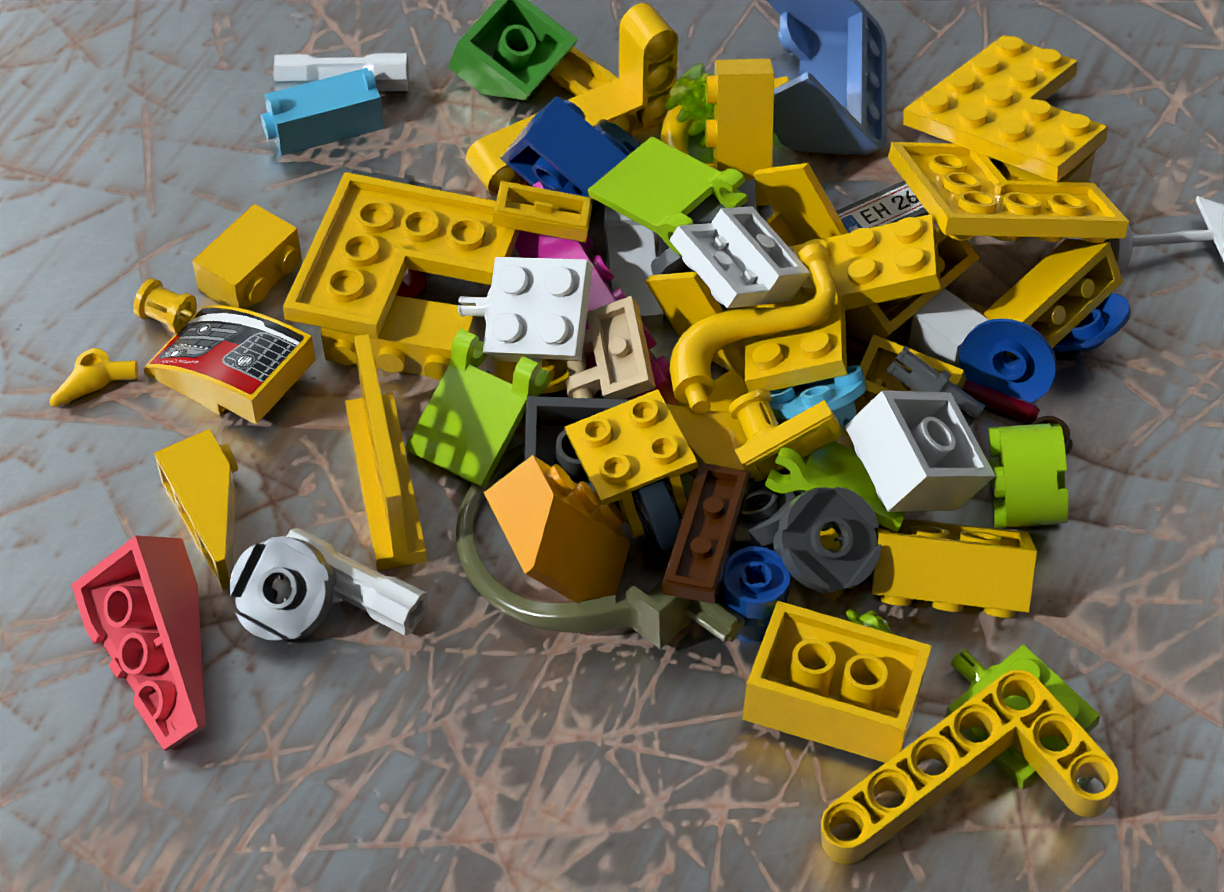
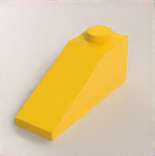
(204, 493)

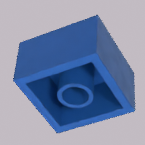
(563, 150)

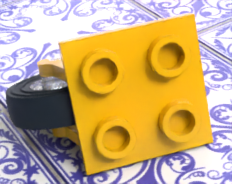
(628, 456)

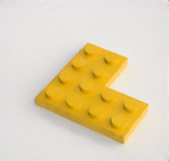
(1001, 109)
(976, 200)
(379, 232)
(867, 270)

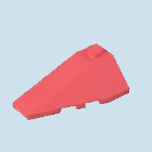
(148, 620)

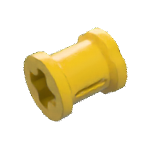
(164, 305)
(754, 413)

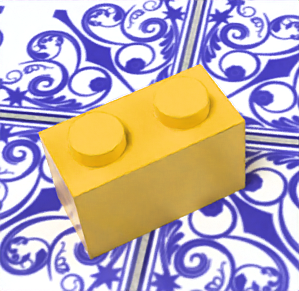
(247, 259)

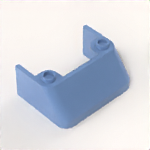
(842, 79)

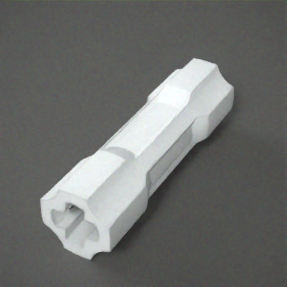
(389, 69)
(381, 596)

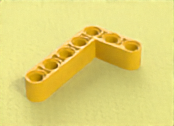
(632, 101)
(965, 758)

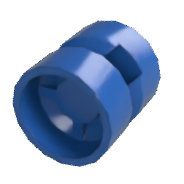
(752, 586)

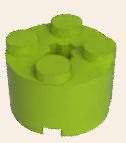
(1028, 475)

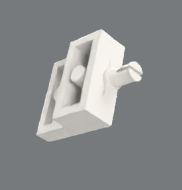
(741, 258)
(534, 308)

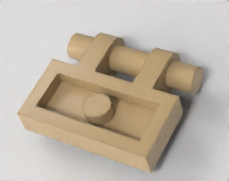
(619, 351)

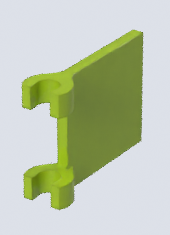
(663, 186)
(474, 412)
(831, 468)

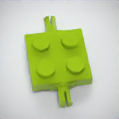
(1023, 659)

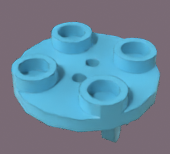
(837, 392)

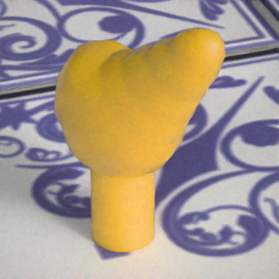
(91, 373)

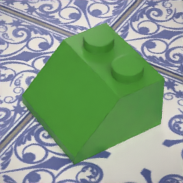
(510, 49)

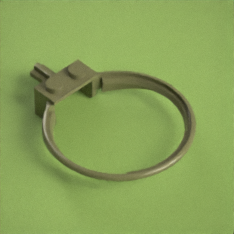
(651, 615)

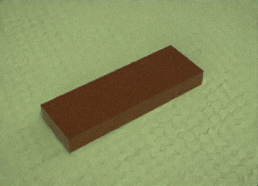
(706, 533)

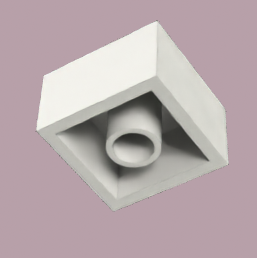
(919, 451)

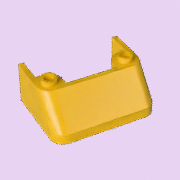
(799, 216)

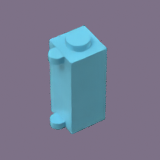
(323, 111)

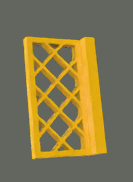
(383, 469)

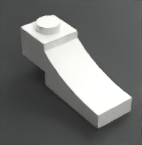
(629, 257)

